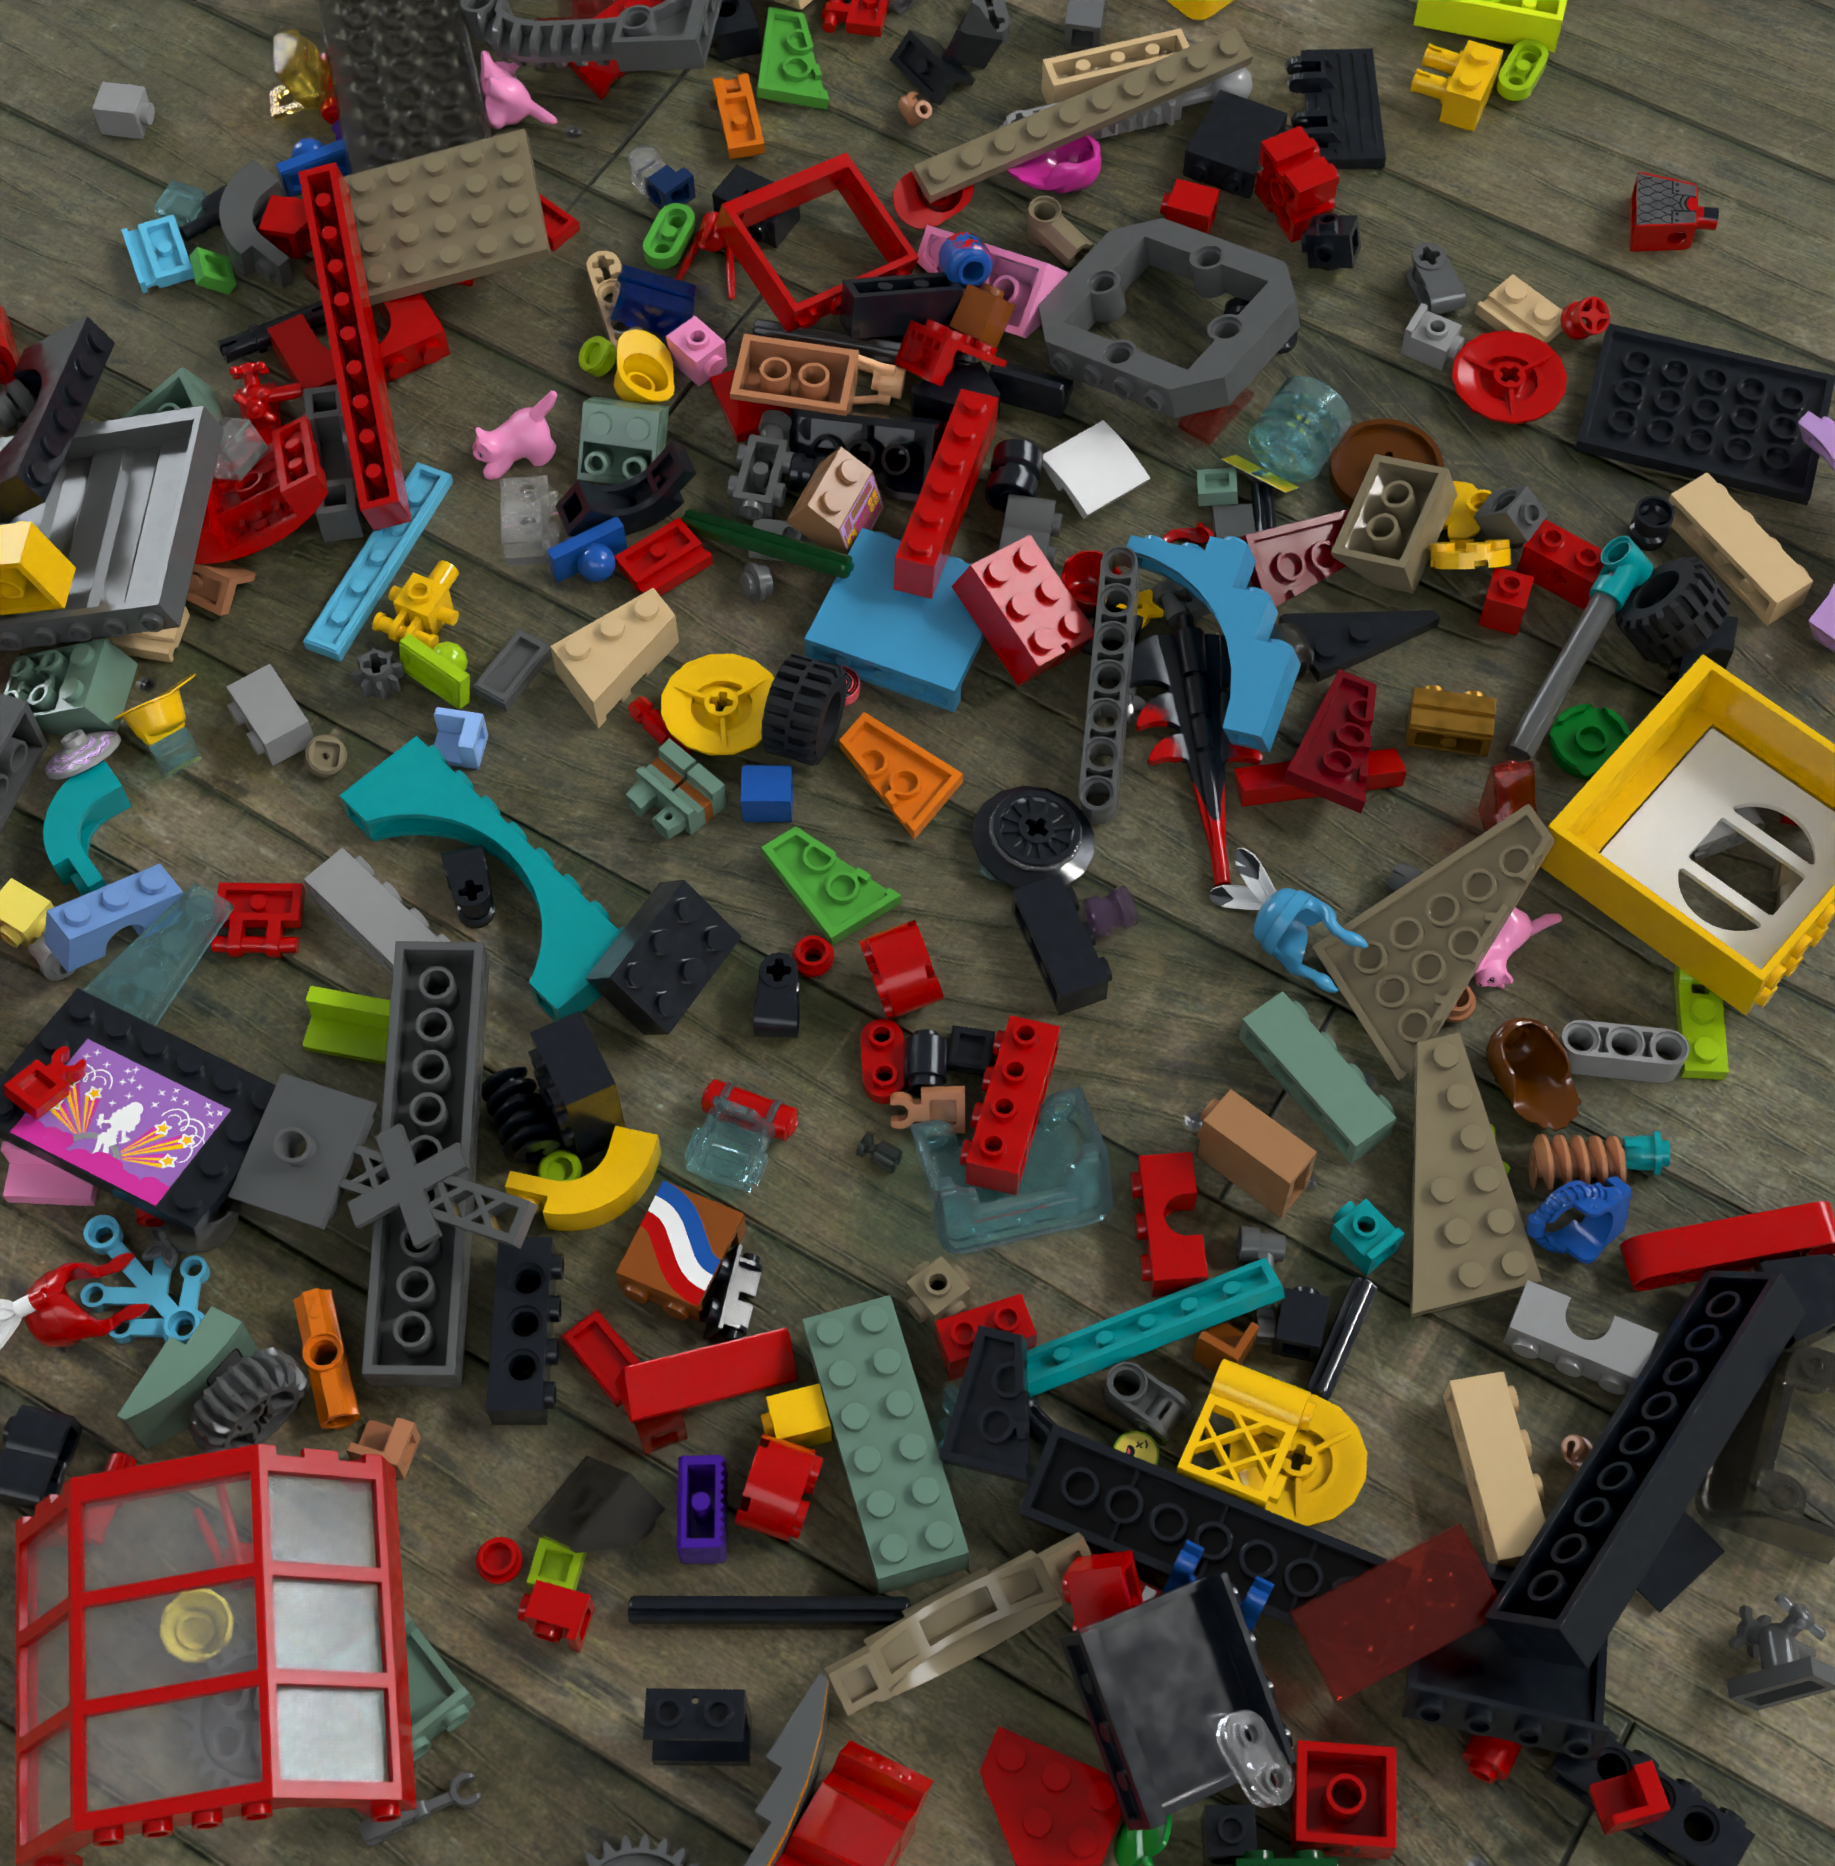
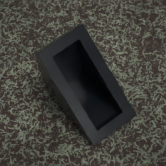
(973, 41)

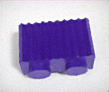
(702, 1509)

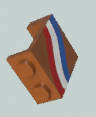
(679, 1251)

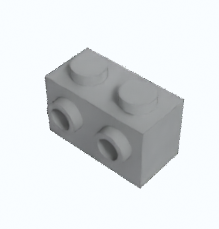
(270, 714)

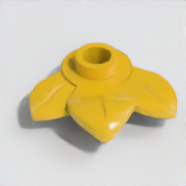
(1467, 503)

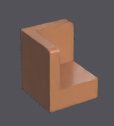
(393, 1442)

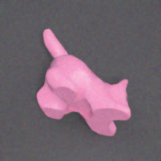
(506, 97)
(519, 437)
(1514, 934)

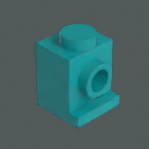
(1365, 1249)

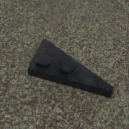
(1353, 637)

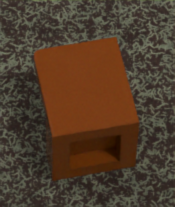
(1224, 1342)

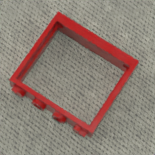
(831, 175)

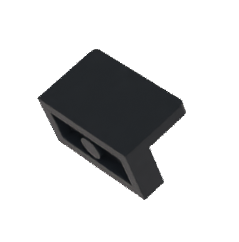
(922, 63)
(1032, 389)

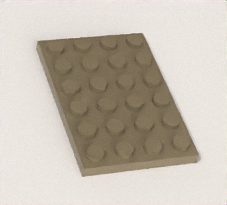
(448, 216)

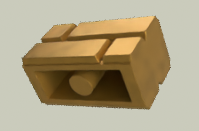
(1450, 721)

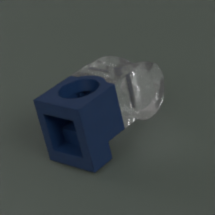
(658, 180)

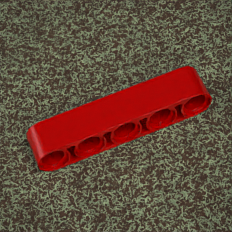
(1728, 1245)

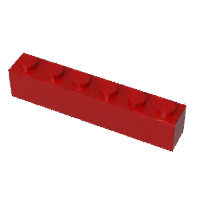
(945, 494)

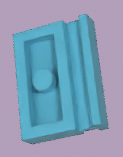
(158, 253)

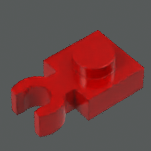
(42, 1086)

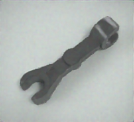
(378, 1832)

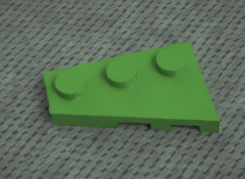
(788, 62)
(825, 886)

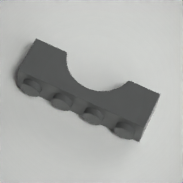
(340, 511)

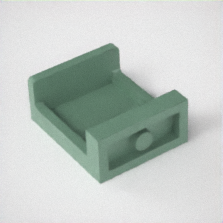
(435, 1693)

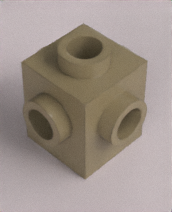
(931, 1305)

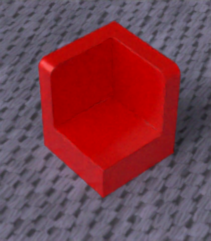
(1629, 1799)

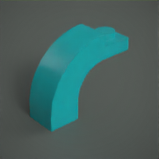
(73, 819)

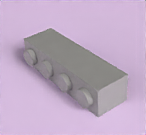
(366, 908)

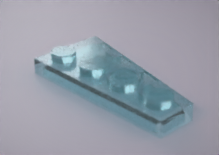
(163, 956)

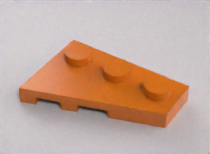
(900, 772)

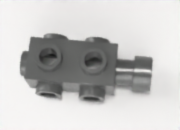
(756, 489)

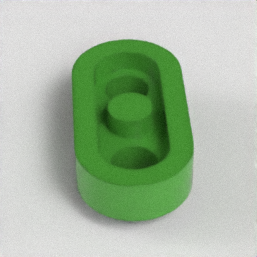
(664, 242)

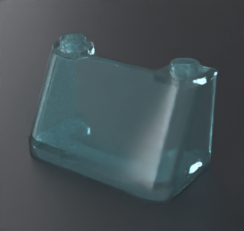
(1060, 1189)

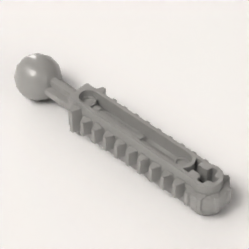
(1236, 83)

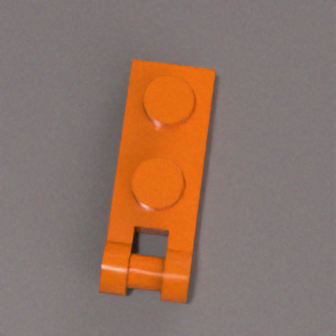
(738, 116)

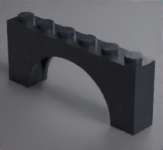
(63, 377)

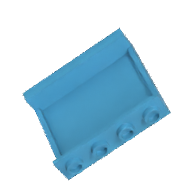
(895, 636)

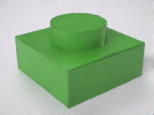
(212, 270)

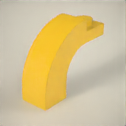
(600, 1194)

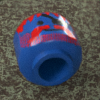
(965, 259)

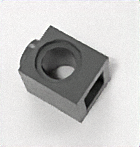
(1511, 514)

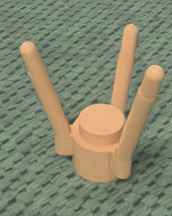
(886, 380)

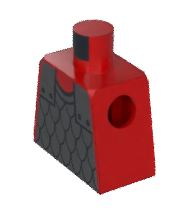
(1666, 214)

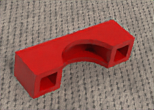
(286, 226)

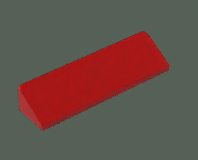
(1265, 782)
(706, 1375)

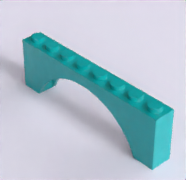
(423, 796)

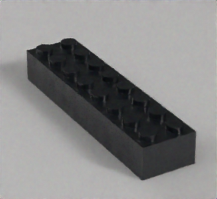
(1152, 1511)

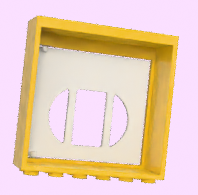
(1746, 759)

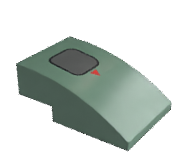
(179, 1376)

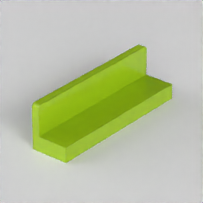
(347, 1025)

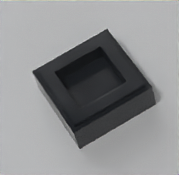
(970, 1050)

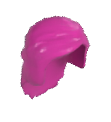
(1062, 169)

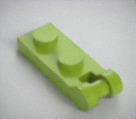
(1703, 1025)

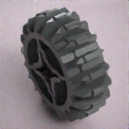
(248, 1402)

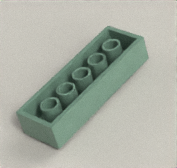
(885, 1445)

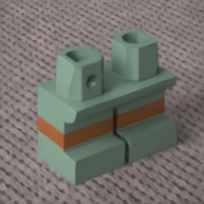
(680, 789)

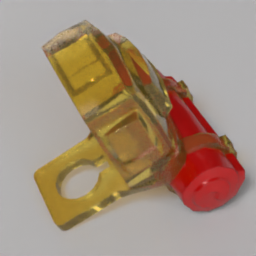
(303, 75)

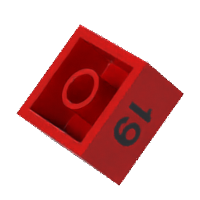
(1344, 1799)

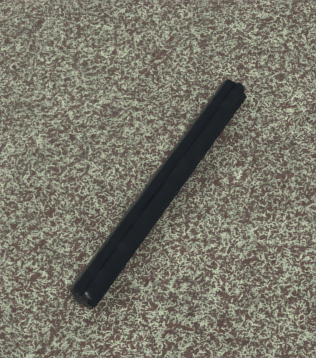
(876, 349)
(767, 1610)

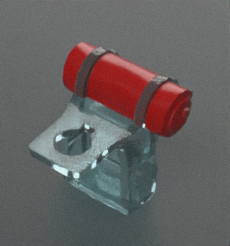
(736, 1135)

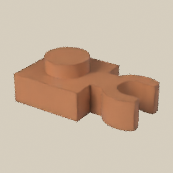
(936, 1103)

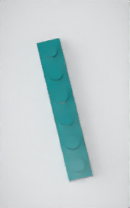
(1152, 1325)

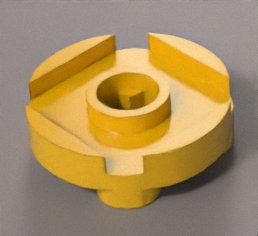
(1470, 554)

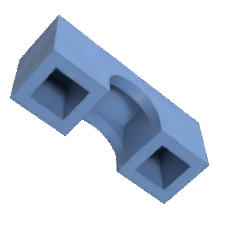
(82, 927)

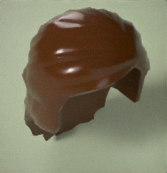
(1533, 1073)

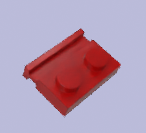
(664, 558)

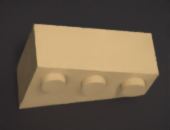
(615, 652)

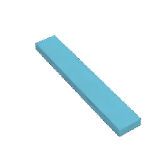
(376, 567)

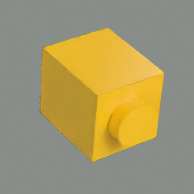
(798, 1417)

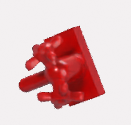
(262, 402)

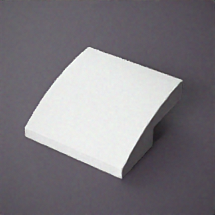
(1094, 468)

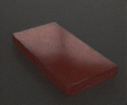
(1396, 1612)

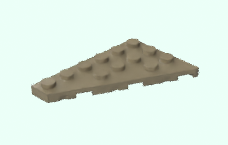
(1433, 937)

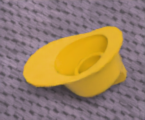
(643, 368)
(158, 716)

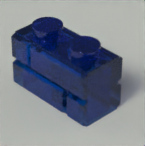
(651, 300)

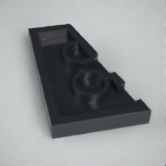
(992, 1409)

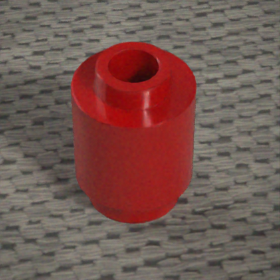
(1490, 1757)

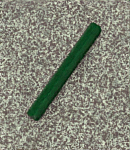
(769, 543)

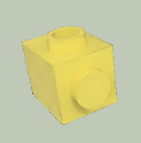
(22, 914)

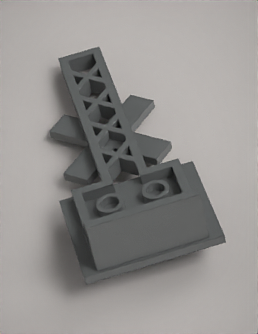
(335, 1133)

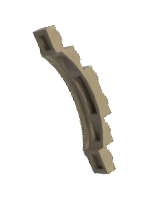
(955, 1625)

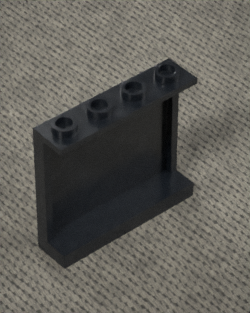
(1160, 1687)
(1522, 1700)

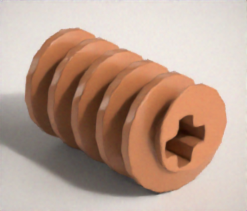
(1576, 1160)

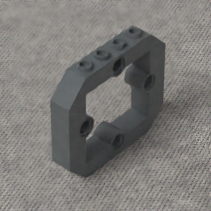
(1237, 343)

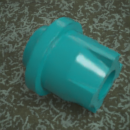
(1647, 1152)

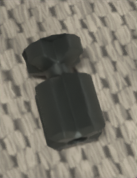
(883, 1155)

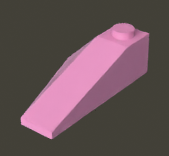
(1019, 276)

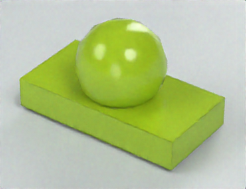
(437, 668)

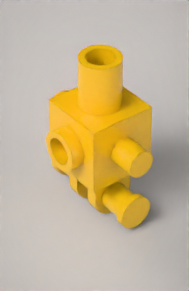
(421, 606)

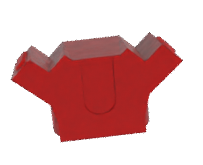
(859, 1813)

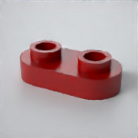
(882, 1058)

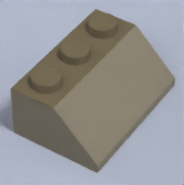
(1395, 521)

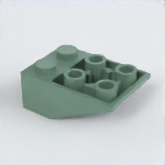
(74, 686)

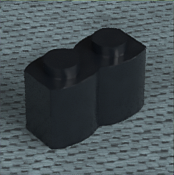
(36, 1455)

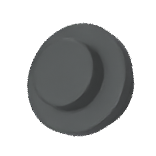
(756, 582)

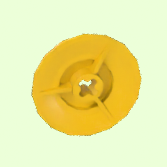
(698, 692)
(1331, 1468)

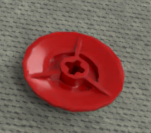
(1509, 377)

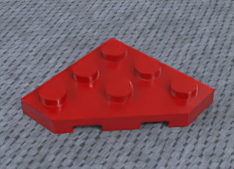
(1048, 1803)

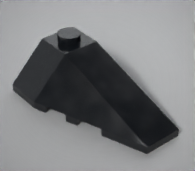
(890, 445)

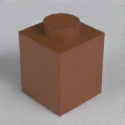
(983, 314)

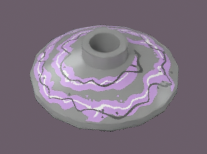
(81, 752)

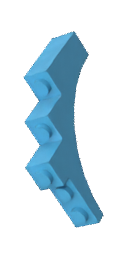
(1260, 668)

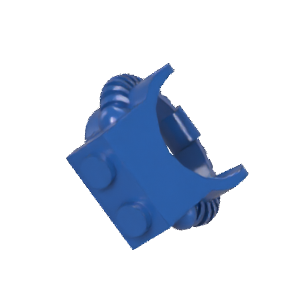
(1604, 1220)

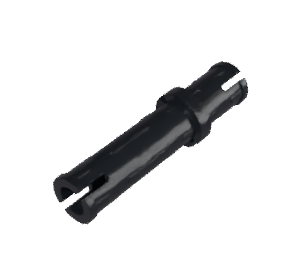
(258, 338)

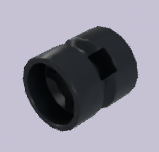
(1014, 471)

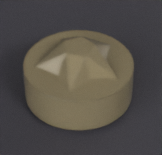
(325, 756)

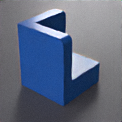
(767, 793)

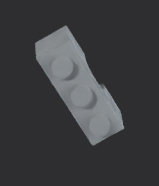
(1542, 1332)

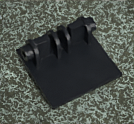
(1679, 1563)

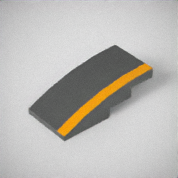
(794, 1769)

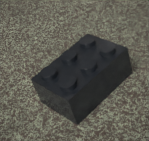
(663, 958)
(576, 1085)

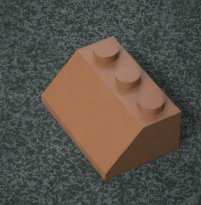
(796, 375)

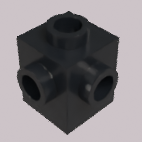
(1332, 241)

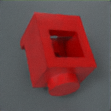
(557, 1613)

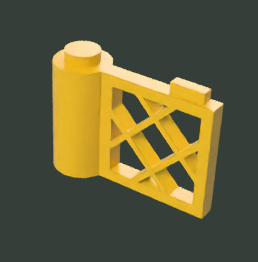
(1264, 1407)

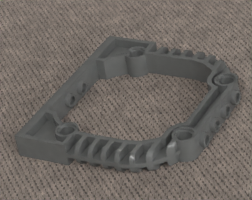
(640, 39)

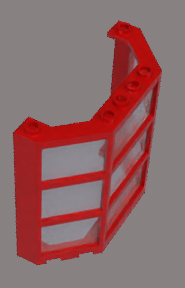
(209, 1648)

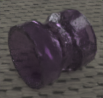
(1110, 911)

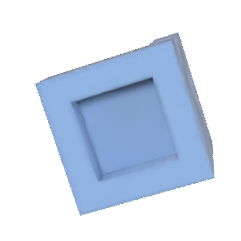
(461, 737)

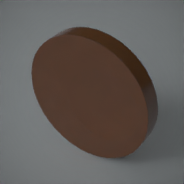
(1382, 437)

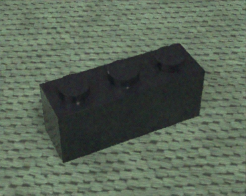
(889, 304)
(1061, 944)

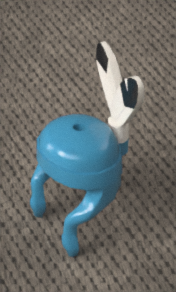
(1282, 917)

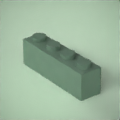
(1318, 1076)

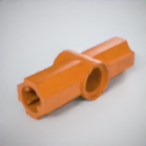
(332, 1382)

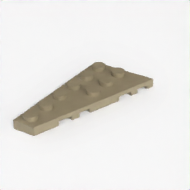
(1463, 1208)

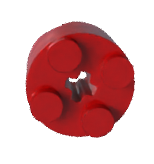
(901, 969)
(776, 1486)

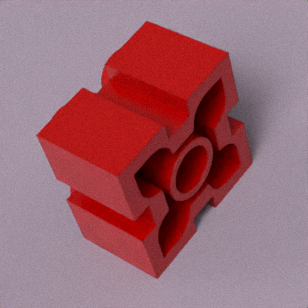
(1295, 181)

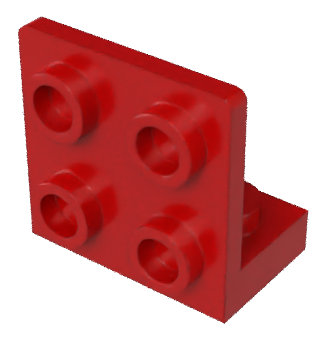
(931, 348)

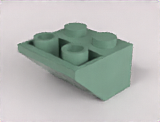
(619, 439)

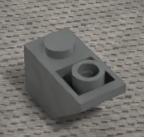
(1085, 24)

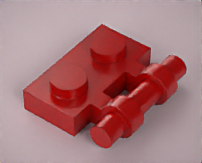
(861, 16)
(261, 906)

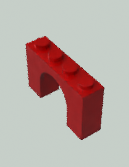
(411, 343)

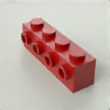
(1011, 1105)

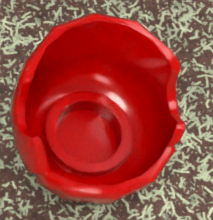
(1082, 577)

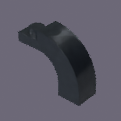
(635, 502)

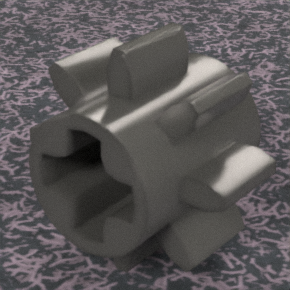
(378, 674)

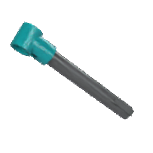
(1622, 571)

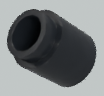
(924, 1060)

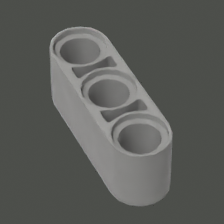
(1639, 1042)

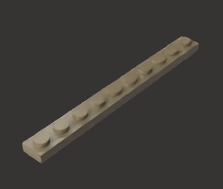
(1081, 115)

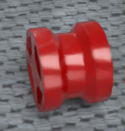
(1592, 310)

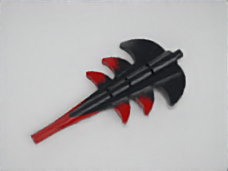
(1194, 673)

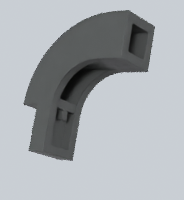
(240, 217)

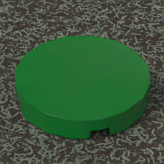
(1586, 739)

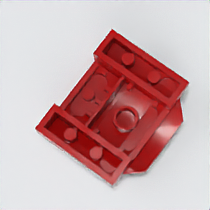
(268, 501)

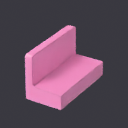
(40, 1182)

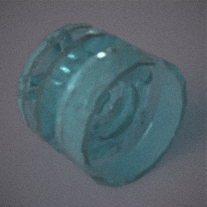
(1299, 429)

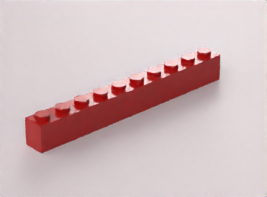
(354, 347)

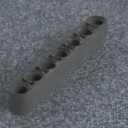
(1115, 701)

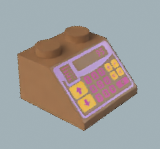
(837, 502)

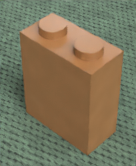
(1255, 1152)

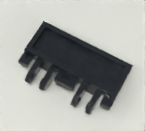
(1340, 105)

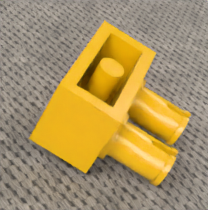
(1467, 88)

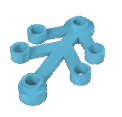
(148, 1289)

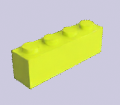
(1495, 19)

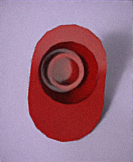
(915, 209)

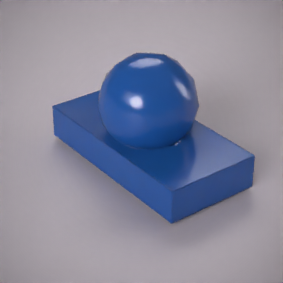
(306, 155)
(589, 552)

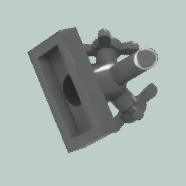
(1786, 1664)

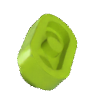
(1522, 70)

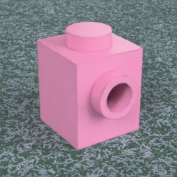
(697, 351)

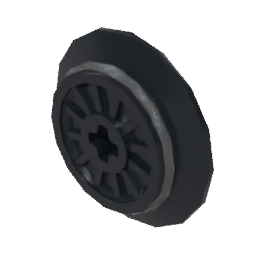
(1020, 859)

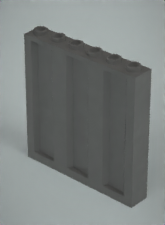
(128, 521)

